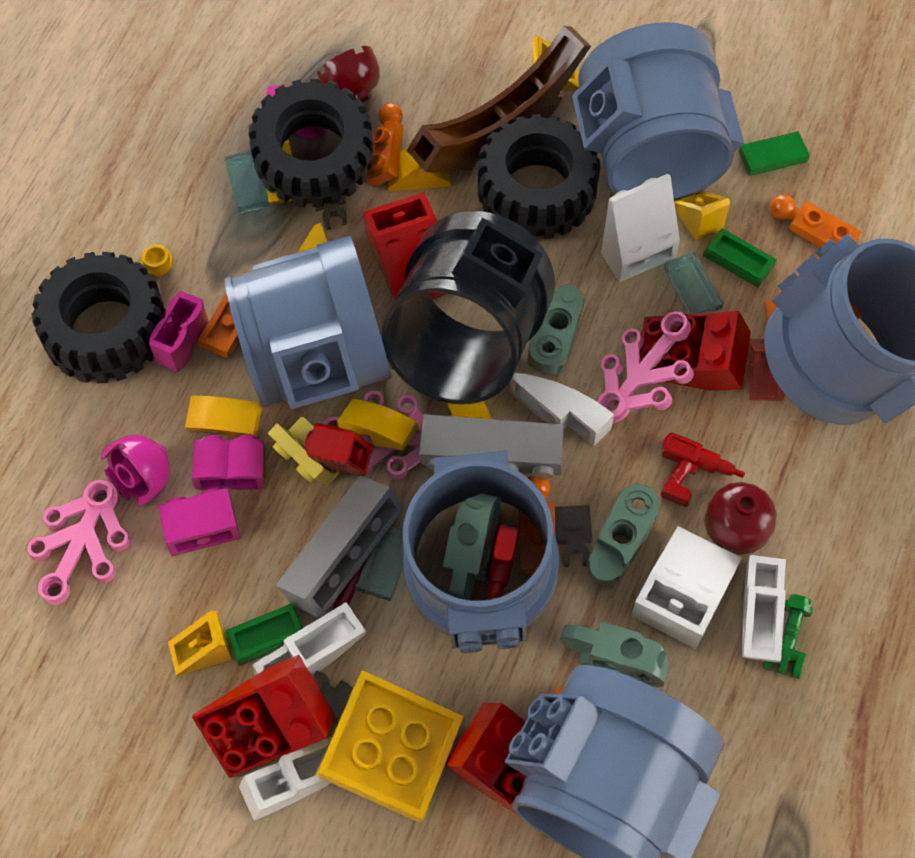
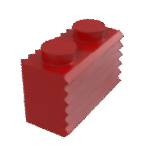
(338, 449)

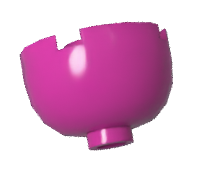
(137, 467)

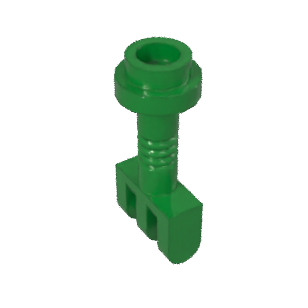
(798, 607)

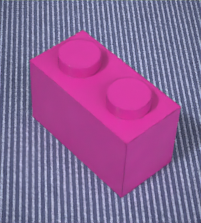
(198, 521)

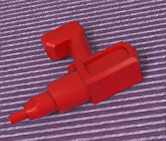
(690, 456)
(502, 559)

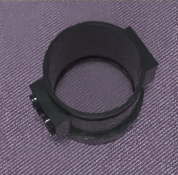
(486, 263)

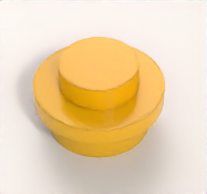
(157, 260)

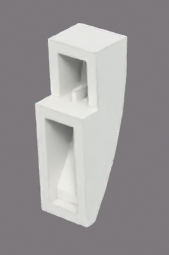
(562, 405)
(763, 608)
(319, 641)
(284, 781)

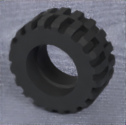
(311, 106)
(545, 144)
(83, 285)

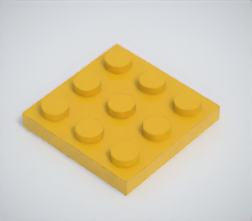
(390, 746)

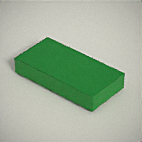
(774, 153)
(739, 257)
(263, 634)

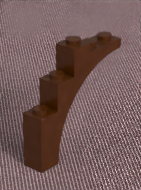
(457, 142)

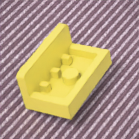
(292, 444)

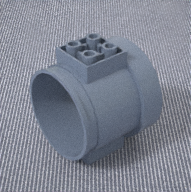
(657, 109)
(307, 326)
(821, 349)
(490, 621)
(616, 768)

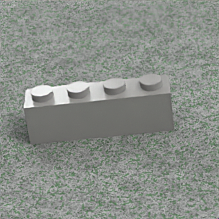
(530, 445)
(340, 546)

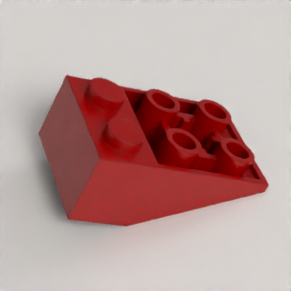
(394, 234)
(713, 348)
(265, 717)
(483, 752)

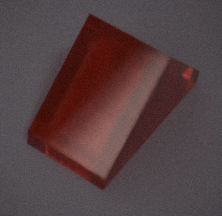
(761, 381)

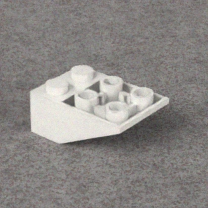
(641, 228)
(685, 587)

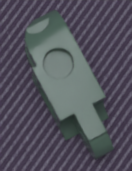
(564, 312)
(471, 543)
(612, 559)
(619, 651)

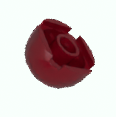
(353, 71)
(740, 517)

